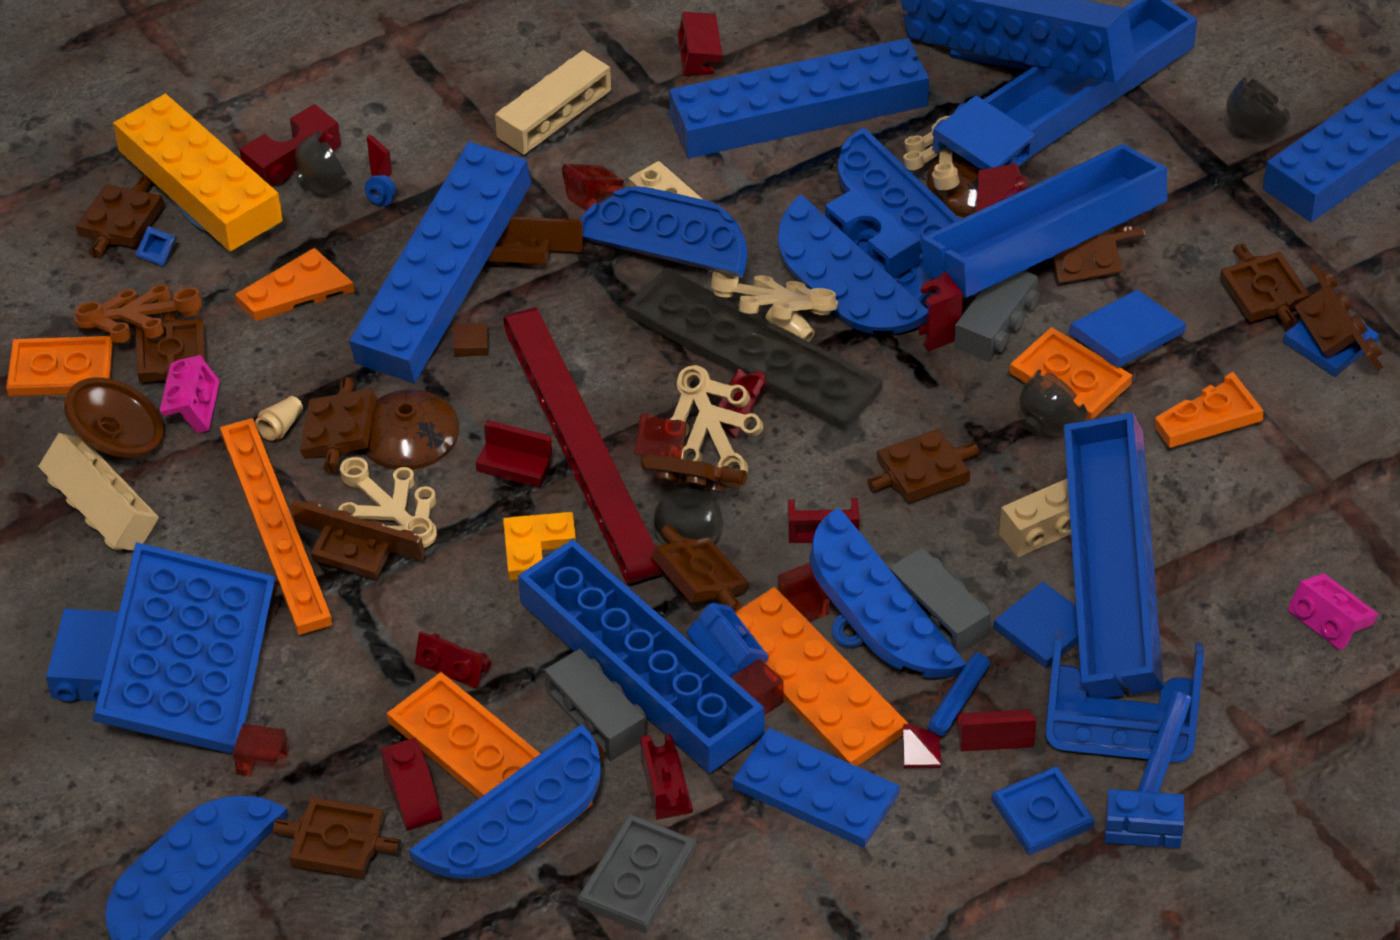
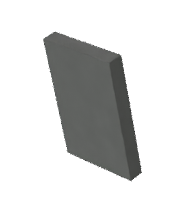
(637, 873)

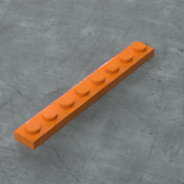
(276, 527)

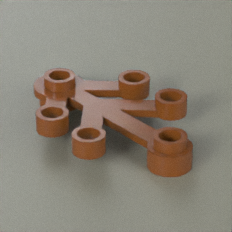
(134, 310)

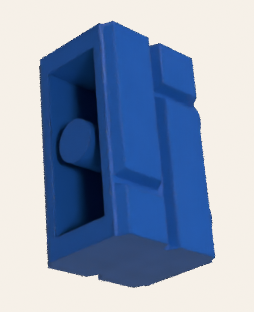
(725, 639)
(1144, 818)

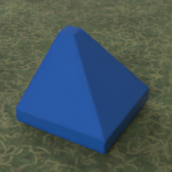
(156, 246)

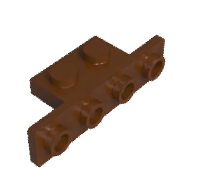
(531, 240)
(1094, 257)
(1330, 321)
(354, 542)

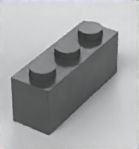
(995, 314)
(944, 599)
(596, 703)

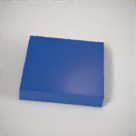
(1302, 341)
(1034, 620)
(1042, 810)

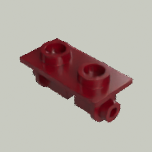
(753, 384)
(451, 659)

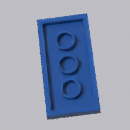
(816, 787)

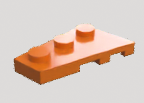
(298, 281)
(1212, 413)

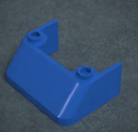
(1116, 725)

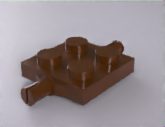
(119, 216)
(1264, 286)
(179, 341)
(338, 424)
(923, 466)
(694, 473)
(699, 569)
(336, 837)

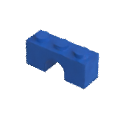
(888, 240)

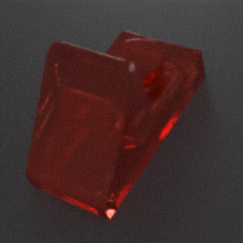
(586, 182)

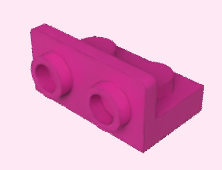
(191, 391)
(1330, 610)

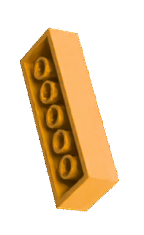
(198, 172)

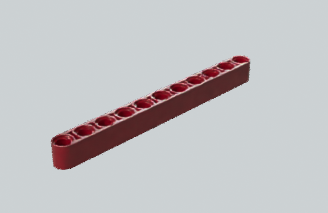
(582, 446)

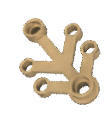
(945, 174)
(767, 291)
(711, 416)
(356, 475)

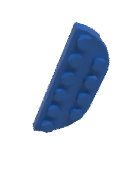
(891, 186)
(668, 229)
(828, 259)
(877, 601)
(516, 812)
(187, 865)

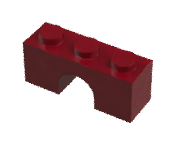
(275, 159)

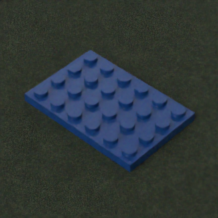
(184, 648)

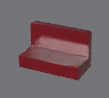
(515, 454)
(996, 730)

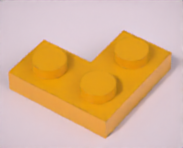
(531, 534)

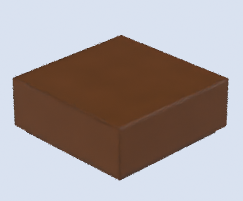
(471, 339)

